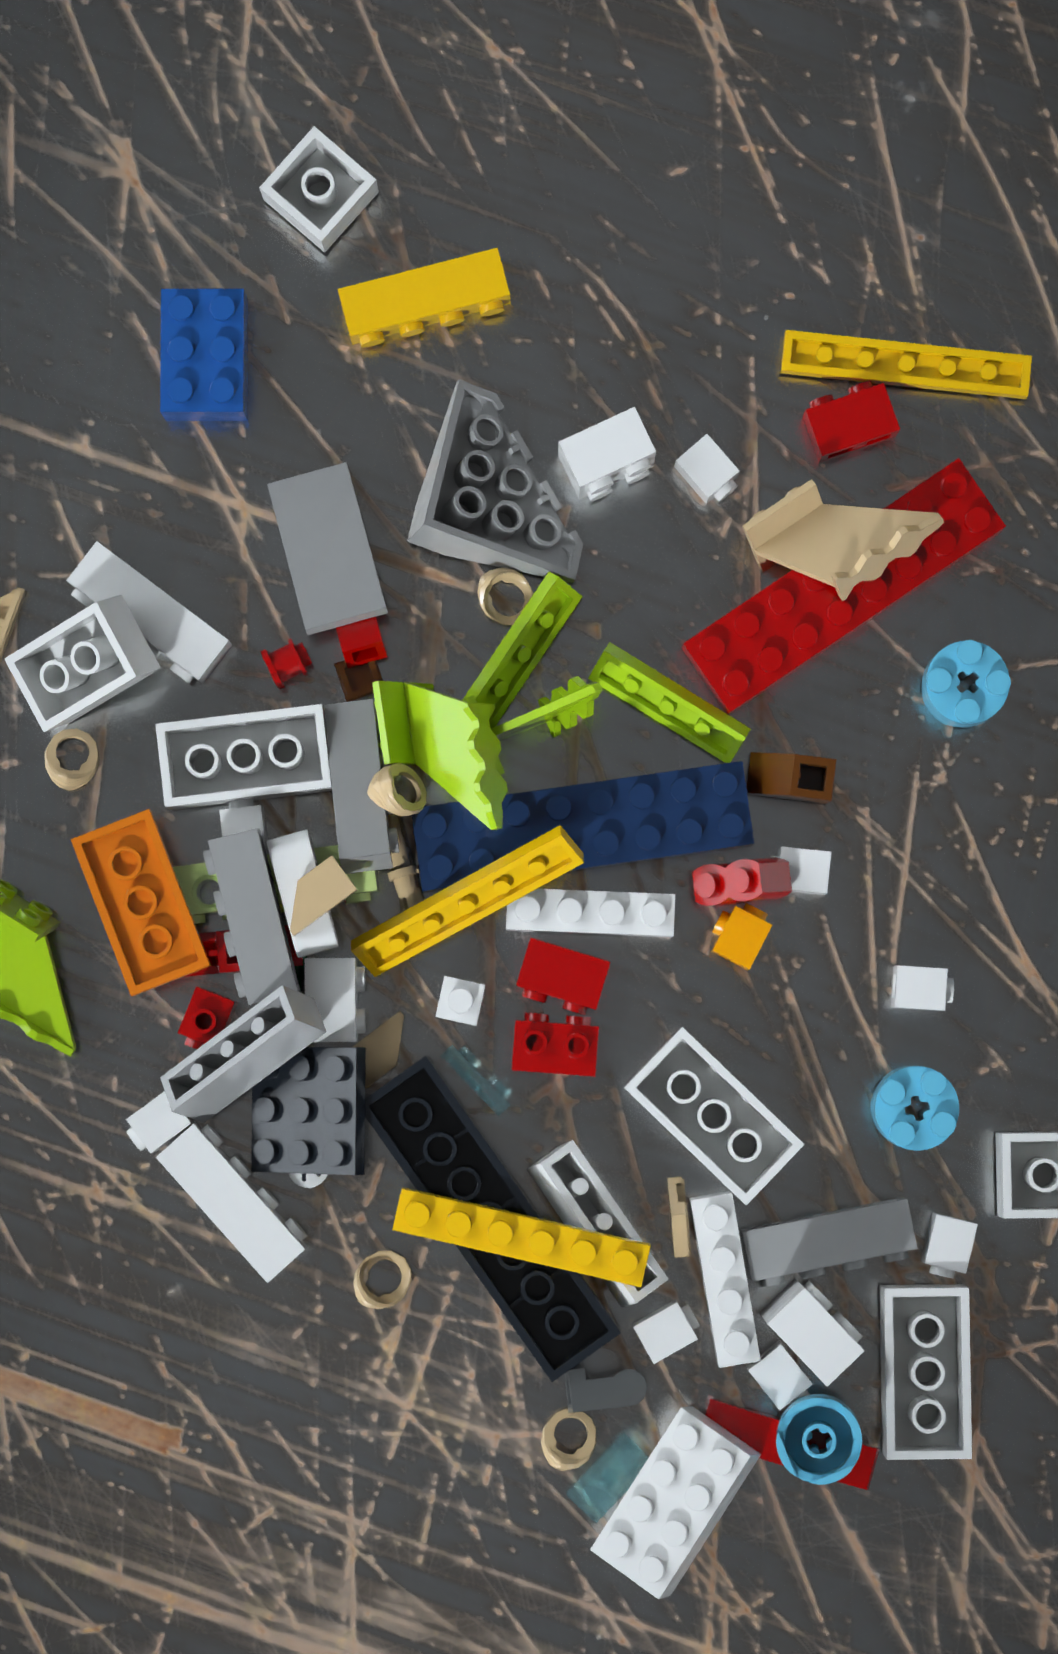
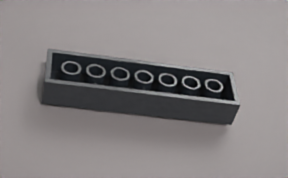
(451, 1158)

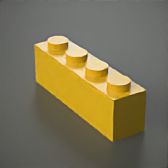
(425, 297)

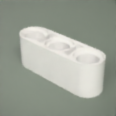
(292, 859)

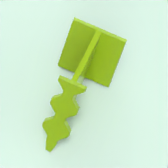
(560, 710)
(446, 740)
(28, 973)

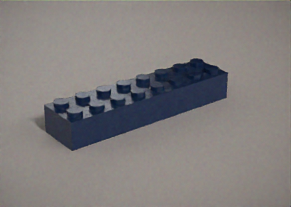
(607, 819)

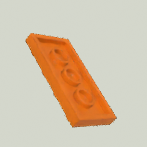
(140, 902)

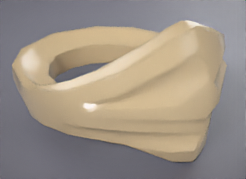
(508, 576)
(71, 779)
(384, 793)
(370, 1300)
(562, 1460)

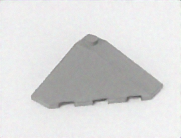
(484, 497)

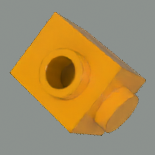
(740, 935)

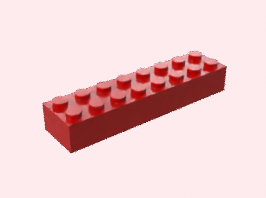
(805, 617)

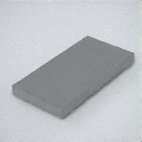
(327, 548)

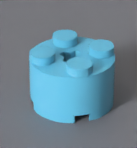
(965, 660)
(935, 1121)
(807, 1460)

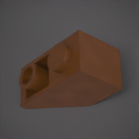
(791, 776)

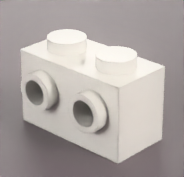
(335, 989)

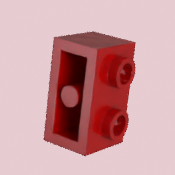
(555, 1046)

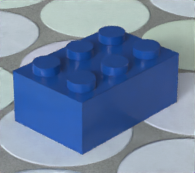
(204, 355)

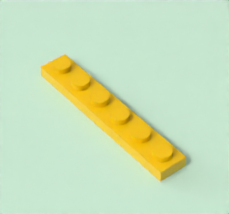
(906, 364)
(467, 901)
(521, 1237)

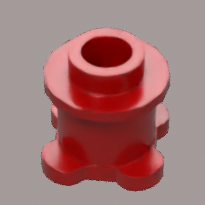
(287, 662)

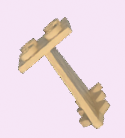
(835, 541)

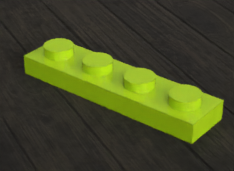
(524, 645)
(669, 703)

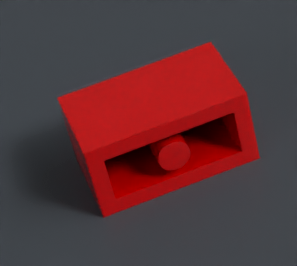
(850, 421)
(562, 975)

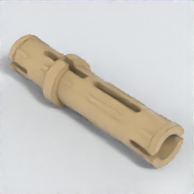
(404, 870)

